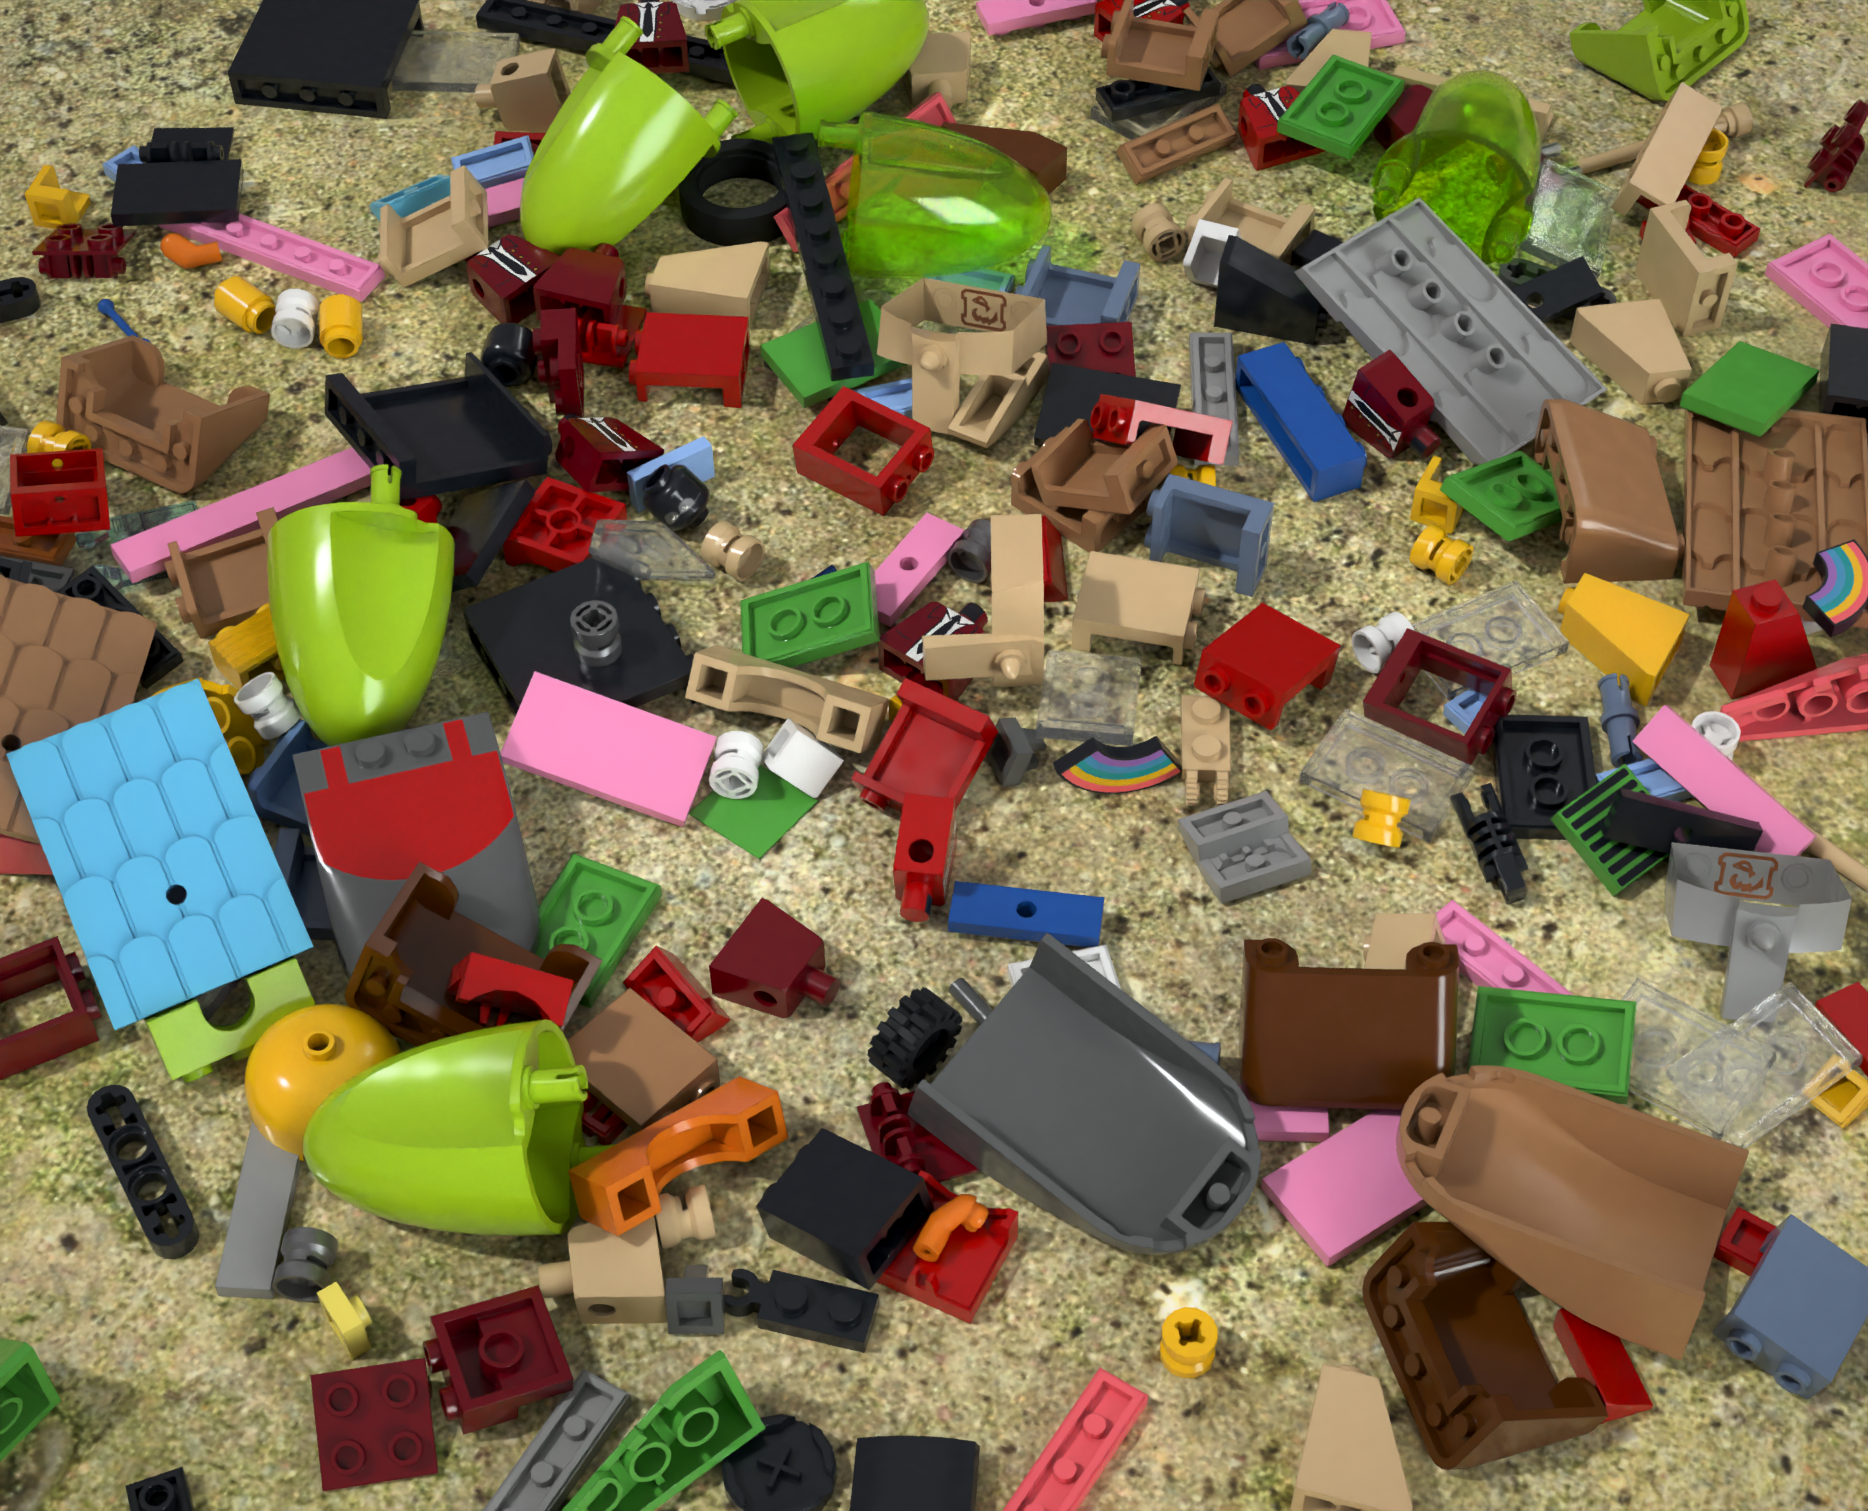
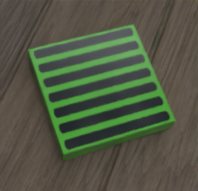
(1581, 824)

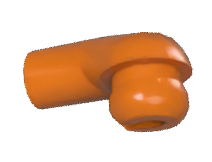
(188, 254)
(944, 1220)

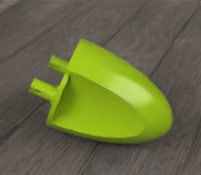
(815, 58)
(613, 151)
(359, 609)
(460, 1134)

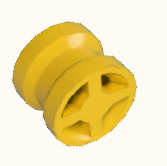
(1192, 1356)

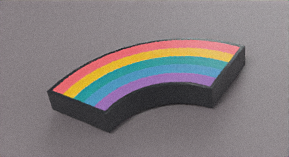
(1843, 589)
(1118, 769)

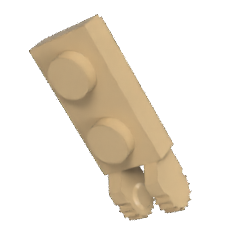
(1205, 747)

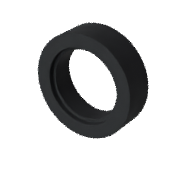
(732, 225)

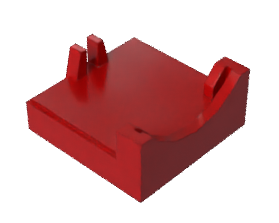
(559, 525)
(509, 989)
(965, 1266)

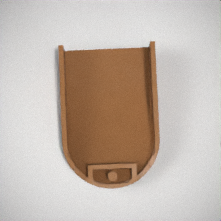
(1575, 1195)

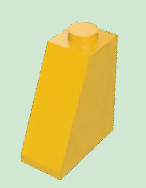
(1622, 632)

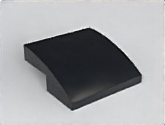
(914, 1474)

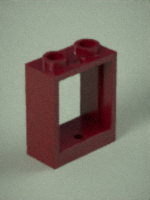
(1422, 652)
(31, 970)

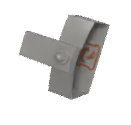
(1705, 907)

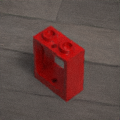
(835, 423)
(38, 482)

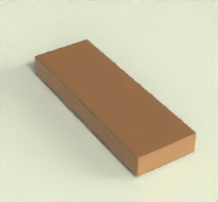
(1176, 144)

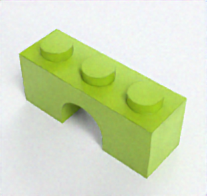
(192, 1043)

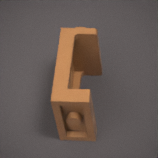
(1250, 30)
(1160, 49)
(1103, 473)
(1083, 527)
(223, 580)
(642, 1062)

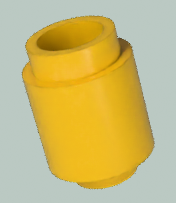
(244, 305)
(340, 325)

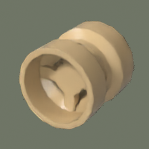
(1158, 232)
(730, 549)
(684, 1217)

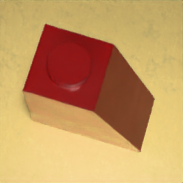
(1760, 641)

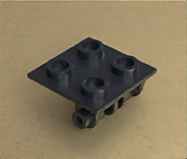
(187, 145)

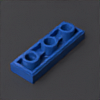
(1025, 914)

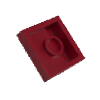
(562, 360)
(496, 1358)

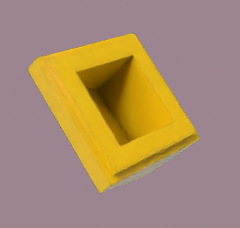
(1844, 1099)

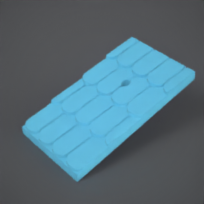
(150, 808)

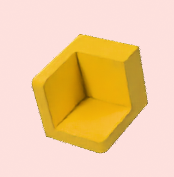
(51, 204)
(1431, 504)

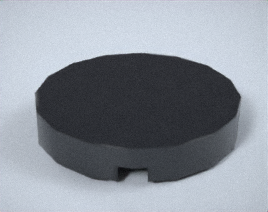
(781, 1468)

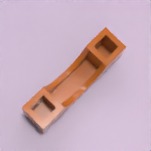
(625, 1180)

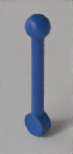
(107, 307)

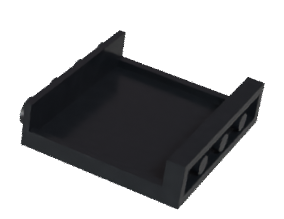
(324, 55)
(441, 431)
(532, 632)

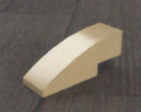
(999, 402)

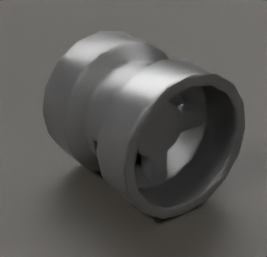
(972, 555)
(596, 633)
(305, 1264)

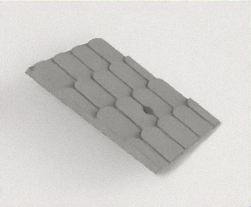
(1453, 326)

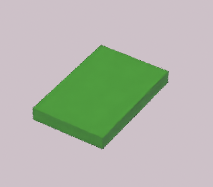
(1340, 106)
(802, 364)
(1749, 388)
(1507, 495)
(812, 618)
(597, 911)
(1557, 1037)

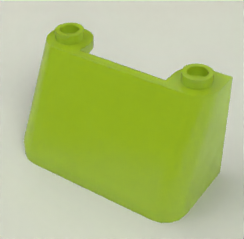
(1664, 44)

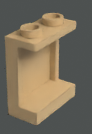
(1257, 226)
(436, 234)
(1679, 274)
(1138, 603)

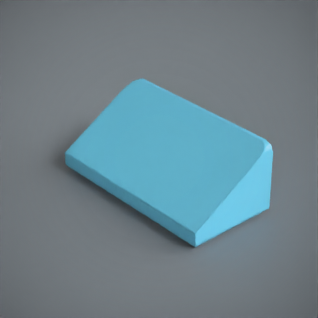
(414, 197)

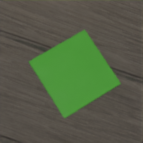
(757, 820)

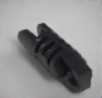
(1493, 843)

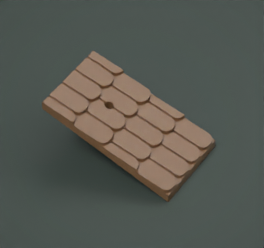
(1770, 503)
(58, 669)

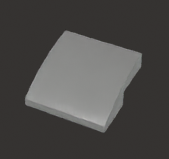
(1244, 847)

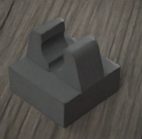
(1013, 751)
(695, 1302)

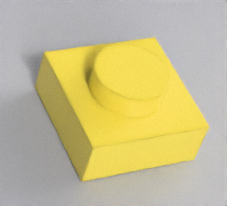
(346, 1318)

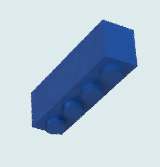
(1300, 421)

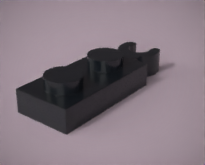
(806, 1308)

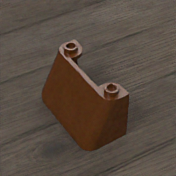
(411, 957)
(1345, 1031)
(1469, 1352)

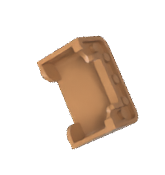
(149, 425)
(1607, 495)

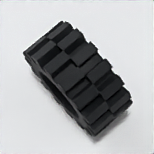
(914, 1038)

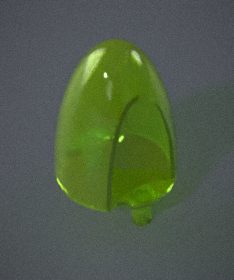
(1469, 162)
(932, 200)

